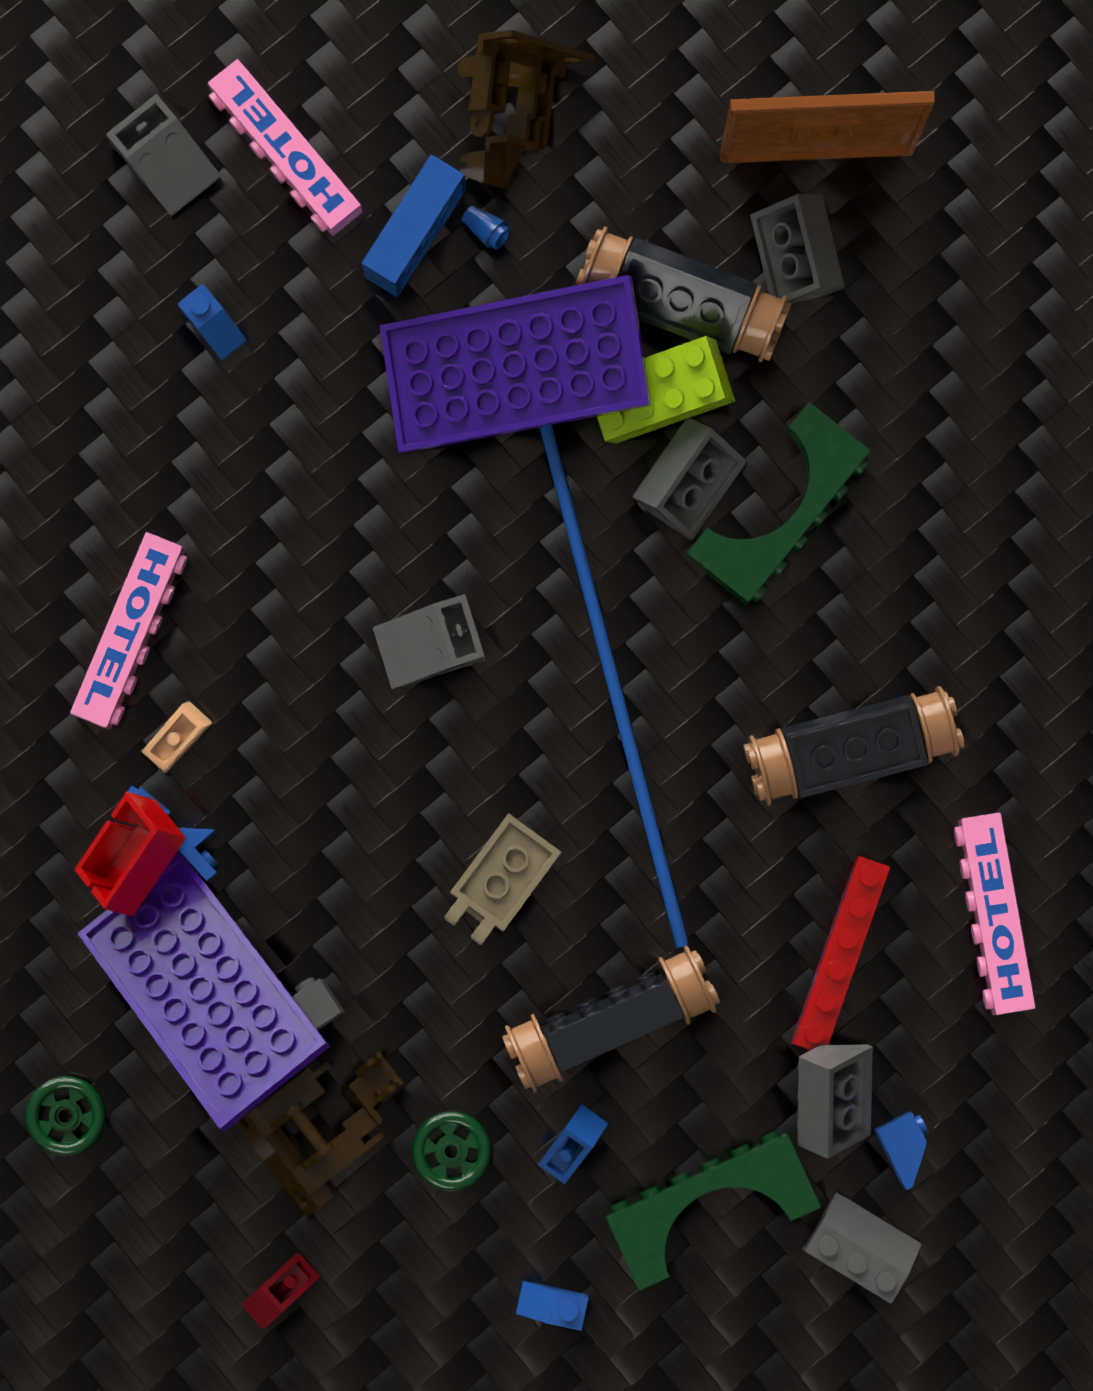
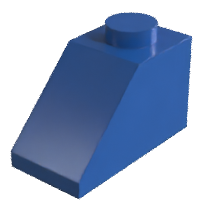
(212, 322)
(573, 1144)
(904, 1145)
(552, 1305)

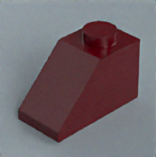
(280, 1291)

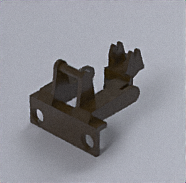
(517, 62)
(308, 1177)

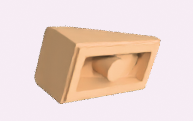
(176, 736)

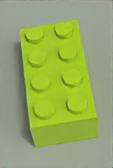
(681, 385)

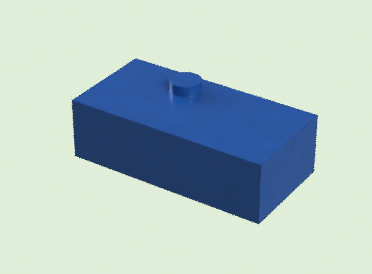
(414, 225)

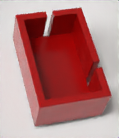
(129, 860)

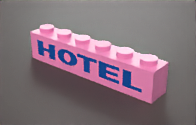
(284, 147)
(128, 631)
(995, 914)

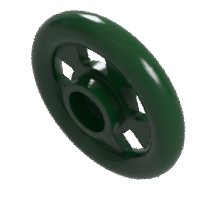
(45, 1096)
(470, 1171)

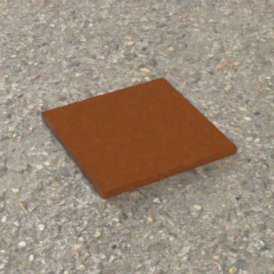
(825, 126)

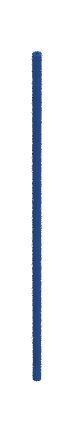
(614, 687)

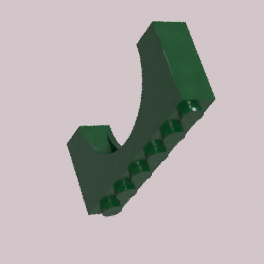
(830, 461)
(645, 1224)

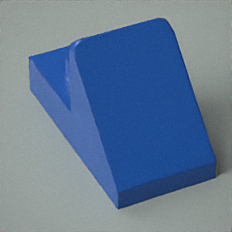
(203, 861)

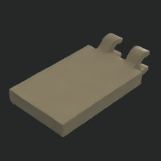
(501, 877)

